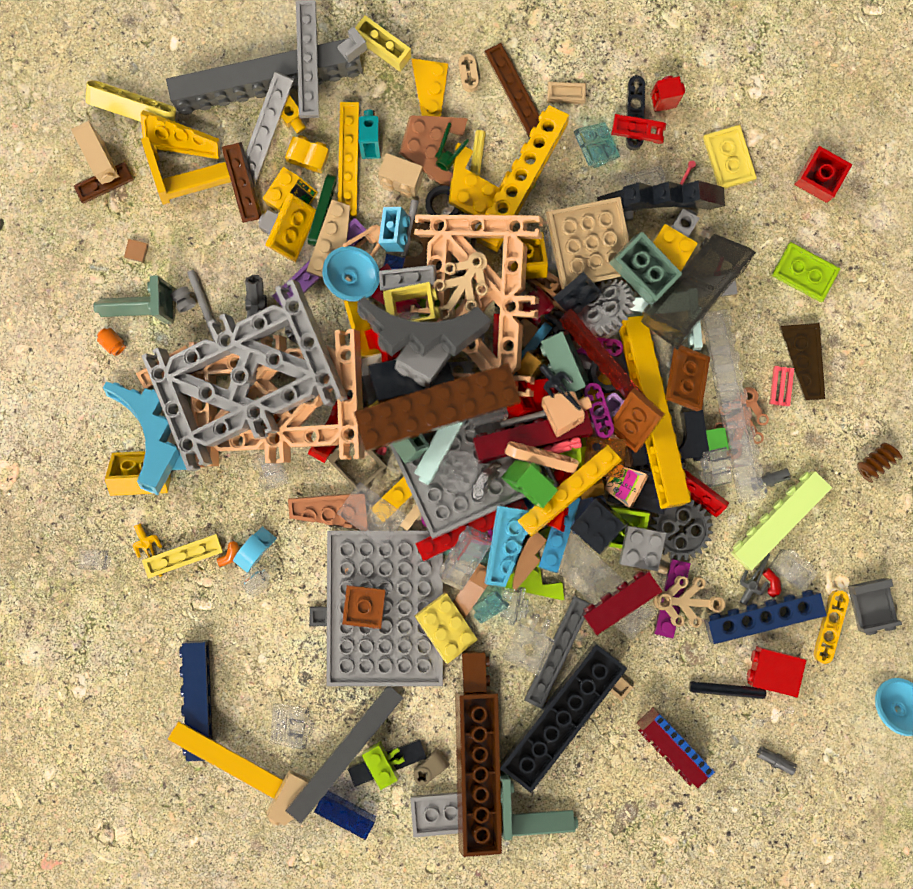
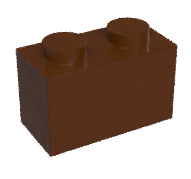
(474, 671)

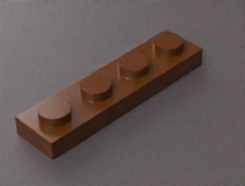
(241, 182)

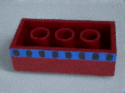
(678, 752)

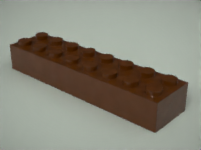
(437, 407)
(478, 774)

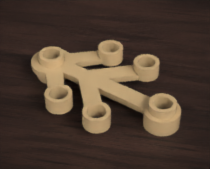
(464, 283)
(685, 601)

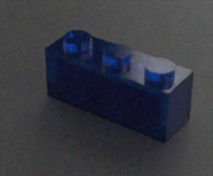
(345, 814)

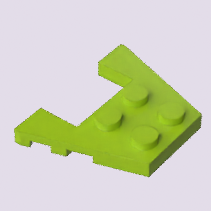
(533, 582)

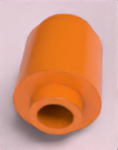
(111, 341)

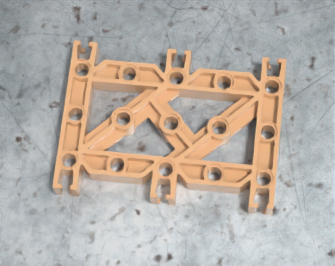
(501, 291)
(289, 426)

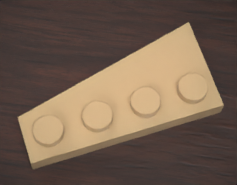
(332, 236)

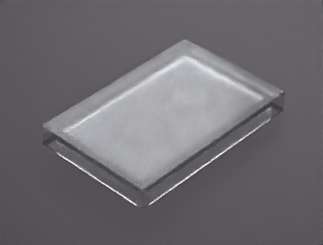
(371, 514)

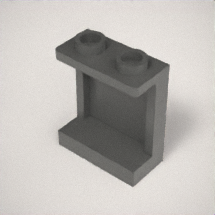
(874, 606)

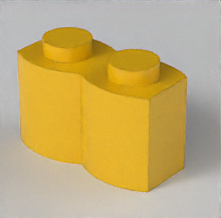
(307, 154)

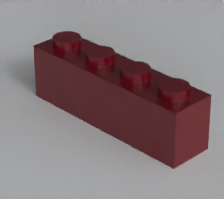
(621, 602)

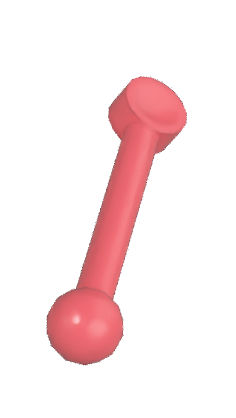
(691, 165)

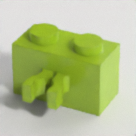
(381, 765)

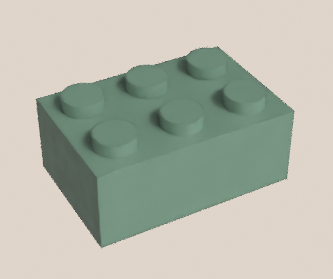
(645, 268)
(565, 358)

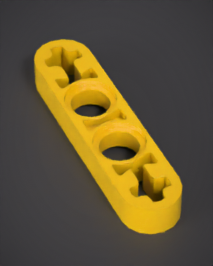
(827, 625)

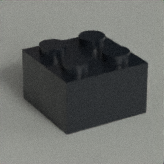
(599, 525)

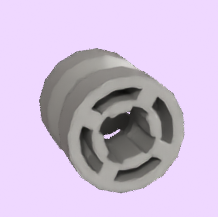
(183, 299)

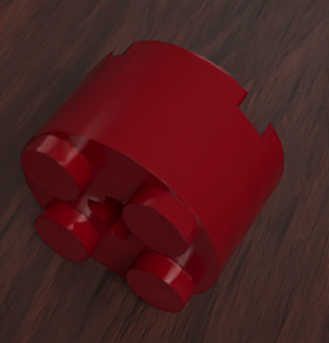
(544, 307)

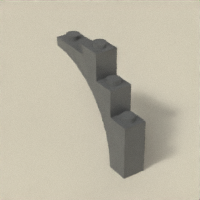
(423, 336)

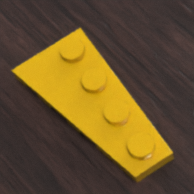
(177, 137)

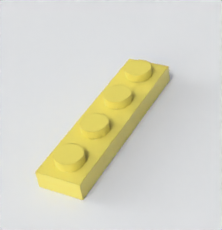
(182, 555)

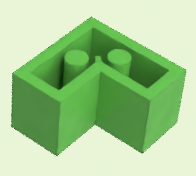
(529, 481)

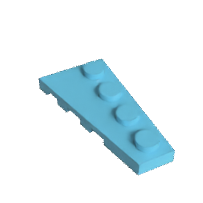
(505, 545)

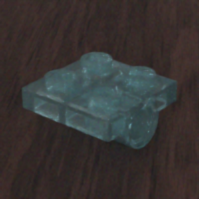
(596, 144)

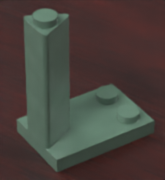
(158, 304)
(531, 823)

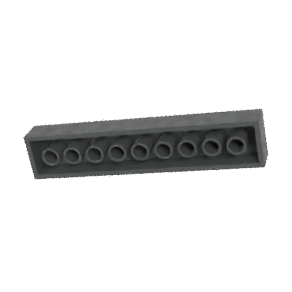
(253, 78)

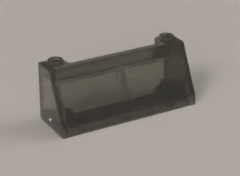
(697, 289)

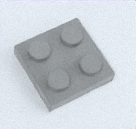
(642, 548)

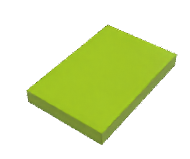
(805, 272)

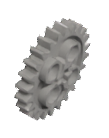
(608, 307)

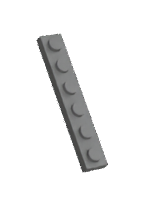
(307, 58)
(267, 123)

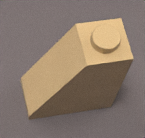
(95, 152)
(289, 789)

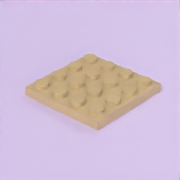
(587, 239)

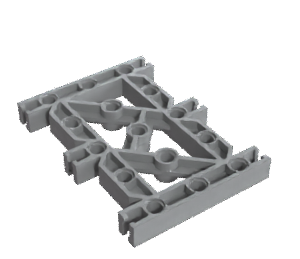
(244, 338)

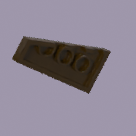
(805, 353)

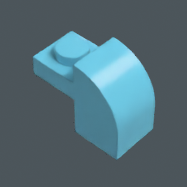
(254, 549)

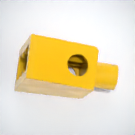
(294, 120)

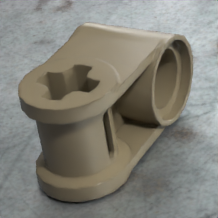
(433, 765)

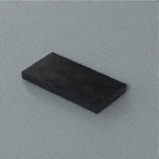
(391, 384)

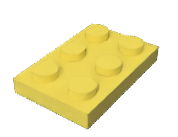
(446, 627)

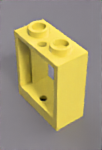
(409, 292)

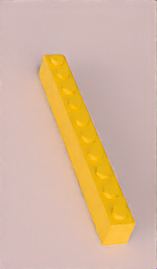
(661, 444)

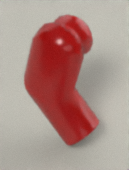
(775, 583)

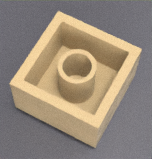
(400, 176)

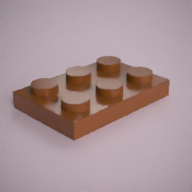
(687, 378)
(636, 420)

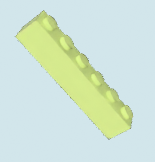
(780, 520)

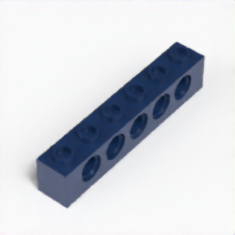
(813, 609)

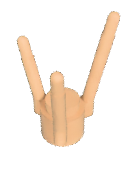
(371, 235)

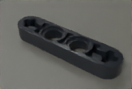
(639, 112)

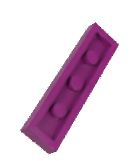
(663, 623)

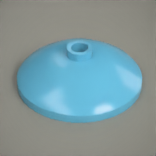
(357, 266)
(897, 695)

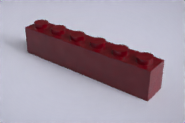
(537, 435)

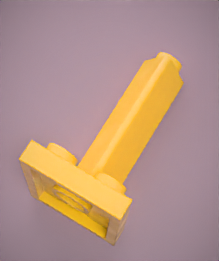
(186, 182)

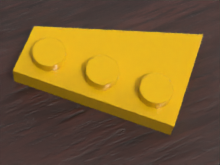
(430, 85)

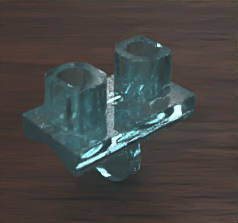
(489, 607)

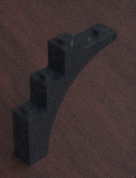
(669, 194)

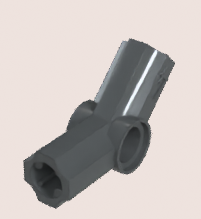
(255, 297)

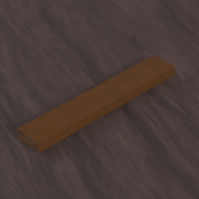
(513, 88)

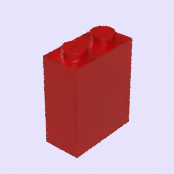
(776, 671)

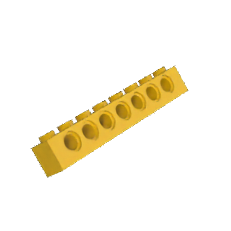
(550, 118)

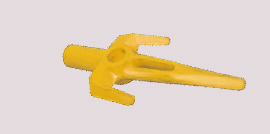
(145, 542)

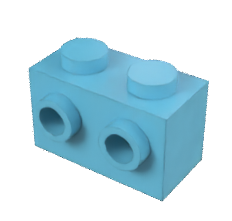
(394, 229)

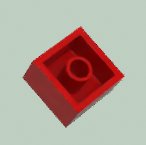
(823, 174)

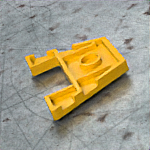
(469, 190)

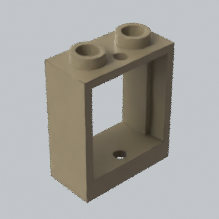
(379, 473)

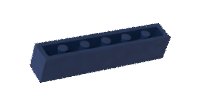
(196, 689)

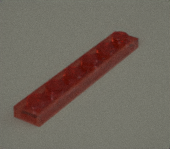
(598, 353)

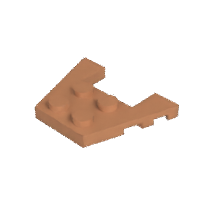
(423, 141)

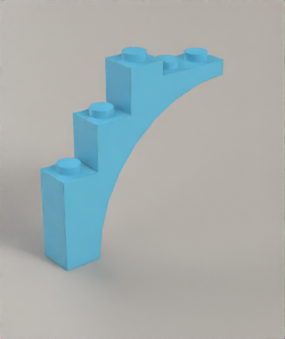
(159, 456)

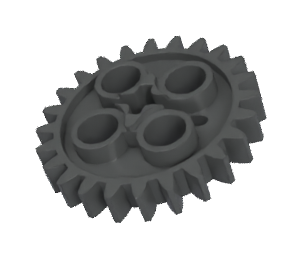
(691, 543)

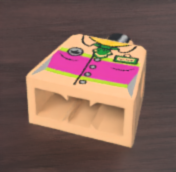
(626, 488)

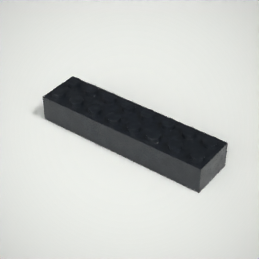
(562, 717)

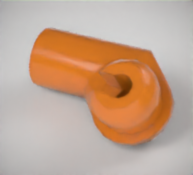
(233, 549)

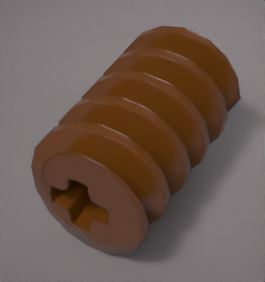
(877, 460)

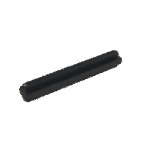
(727, 690)

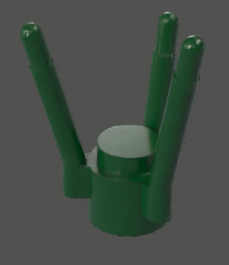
(446, 159)

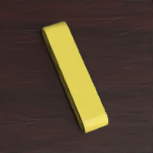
(125, 102)

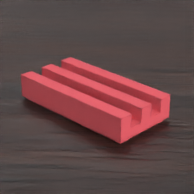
(776, 369)

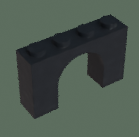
(692, 446)

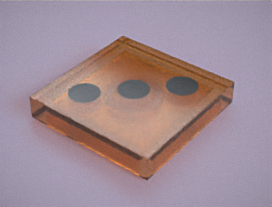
(595, 445)

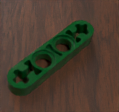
(322, 208)

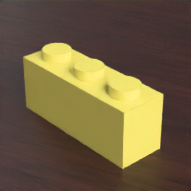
(384, 43)

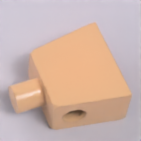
(562, 413)

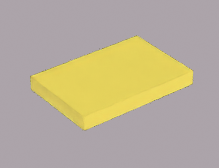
(729, 157)

